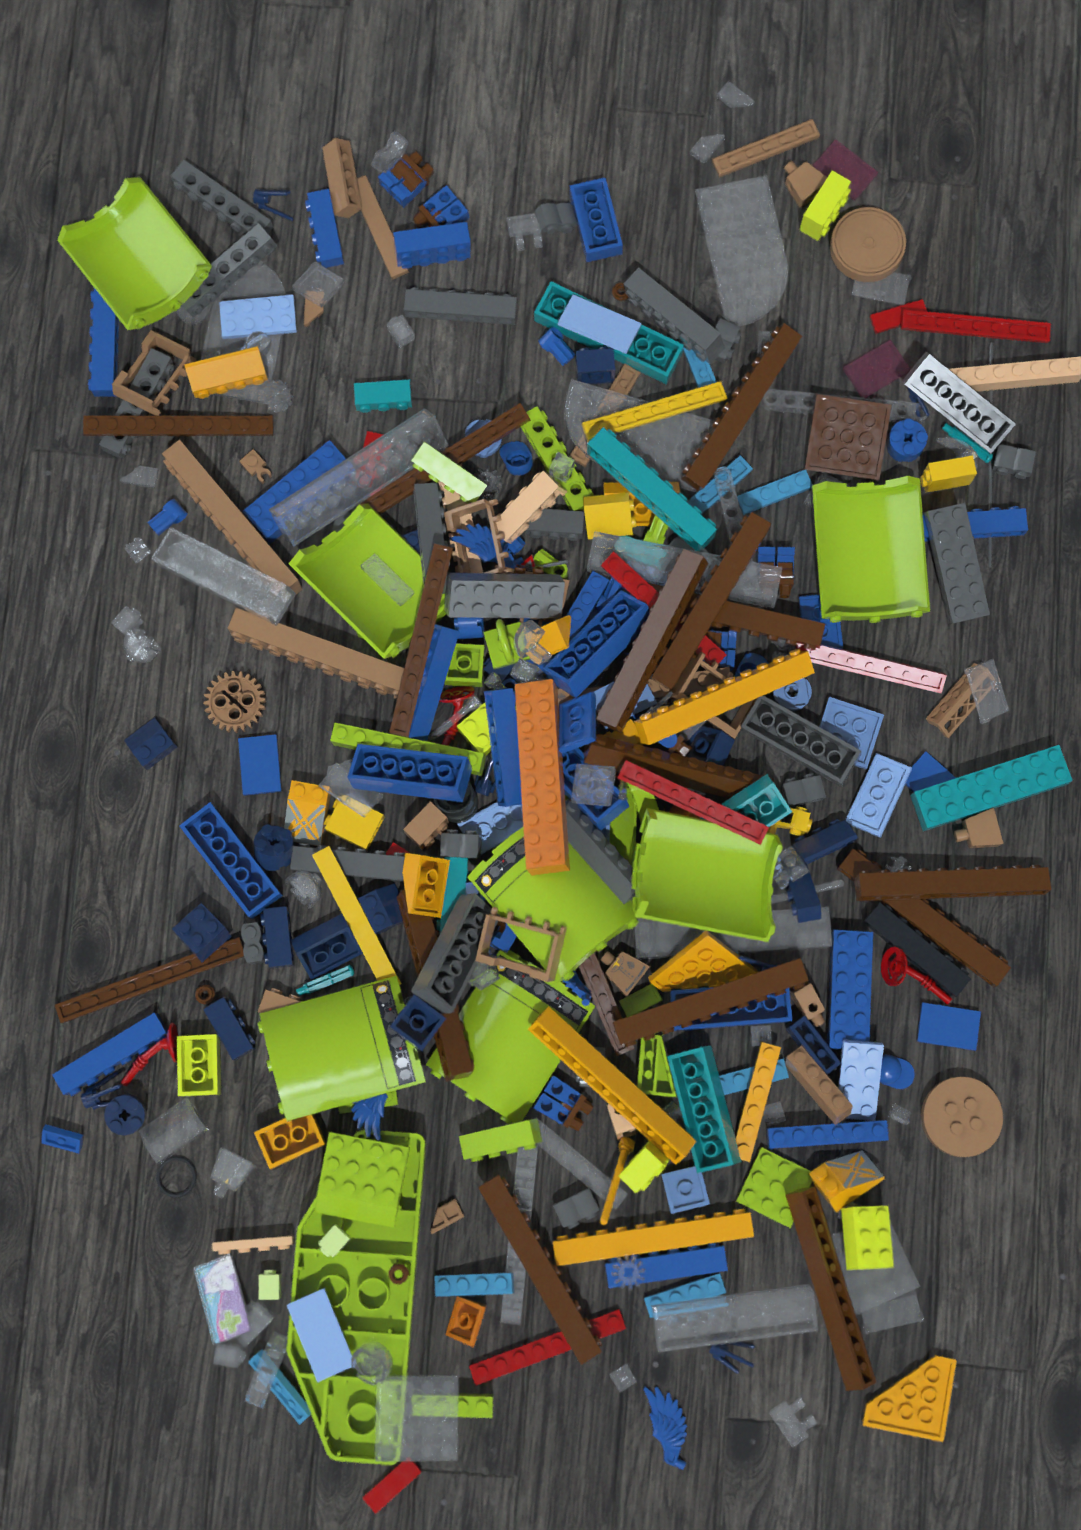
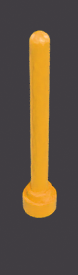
(625, 1147)

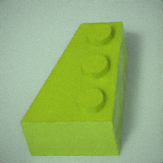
(653, 1069)

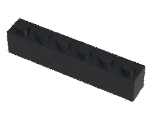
(917, 950)

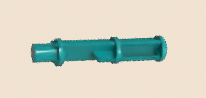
(981, 452)
(326, 980)

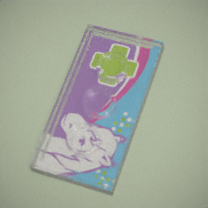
(222, 1299)

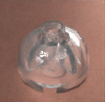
(139, 646)
(305, 887)
(372, 1363)

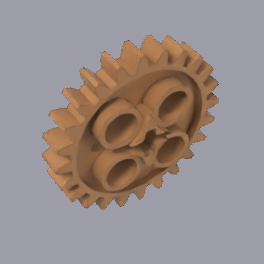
(223, 714)

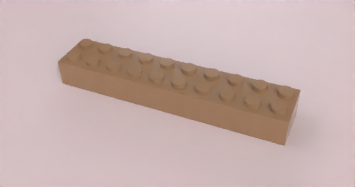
(226, 515)
(316, 653)

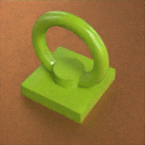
(501, 644)

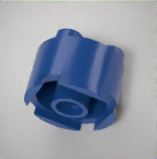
(906, 430)
(469, 627)

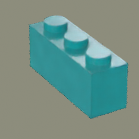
(382, 395)

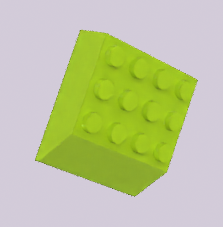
(362, 1179)

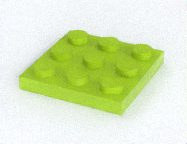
(769, 1182)

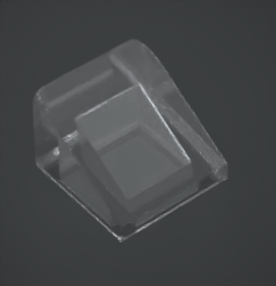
(899, 1114)

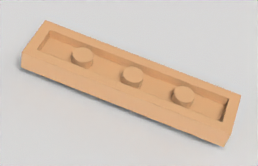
(262, 1243)

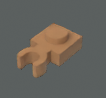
(254, 465)

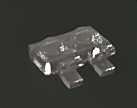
(524, 225)
(792, 865)
(789, 1423)

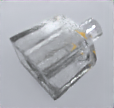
(230, 1171)

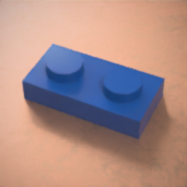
(62, 1138)

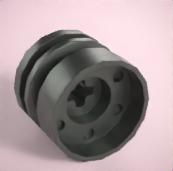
(463, 810)

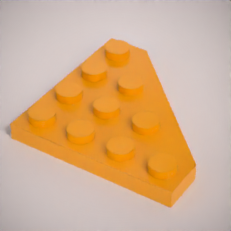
(701, 964)
(915, 1403)

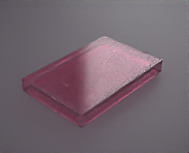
(847, 164)
(876, 369)

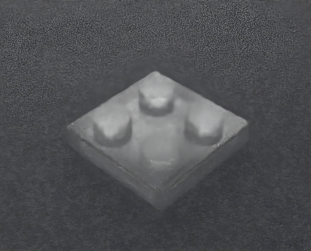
(593, 784)

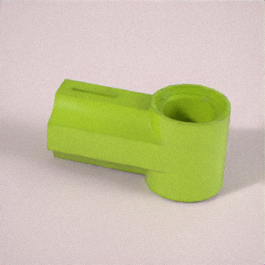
(657, 531)
(543, 557)

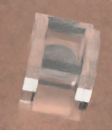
(389, 155)
(527, 642)

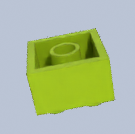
(466, 666)

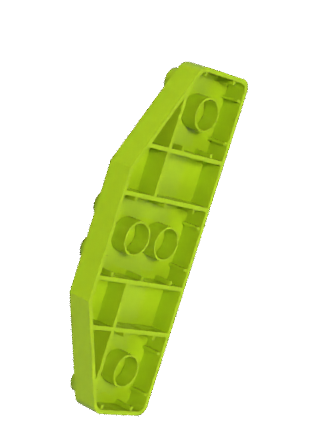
(364, 1303)

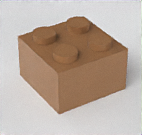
(426, 826)

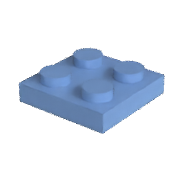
(685, 1189)

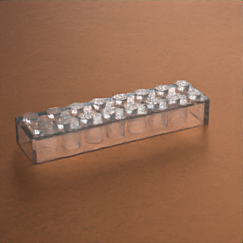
(223, 576)
(734, 1318)

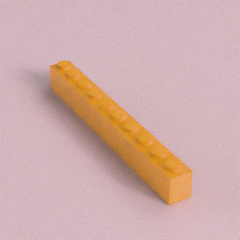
(723, 697)
(612, 1085)
(653, 1238)

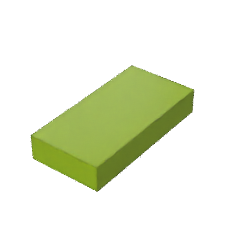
(640, 1000)

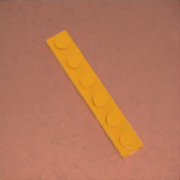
(756, 1099)

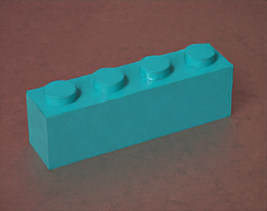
(455, 887)

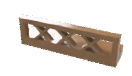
(949, 706)

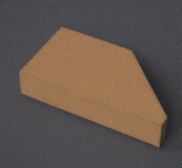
(311, 312)
(446, 1215)

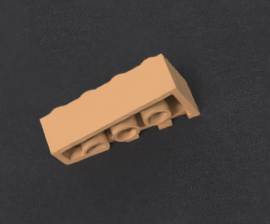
(529, 505)

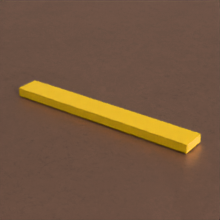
(656, 410)
(354, 914)

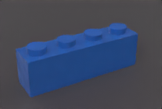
(325, 228)

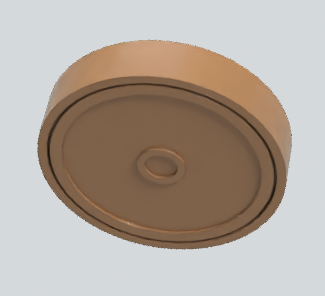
(868, 244)
(962, 1116)

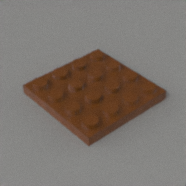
(847, 437)

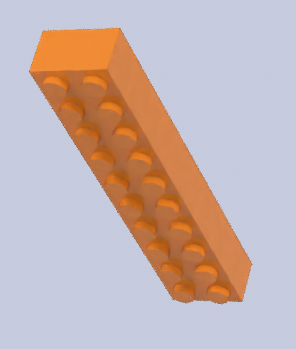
(541, 778)

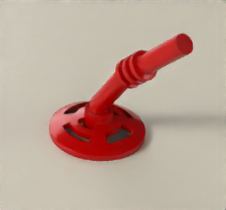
(457, 698)
(899, 966)
(167, 1043)

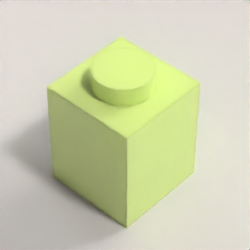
(334, 1241)
(269, 1285)

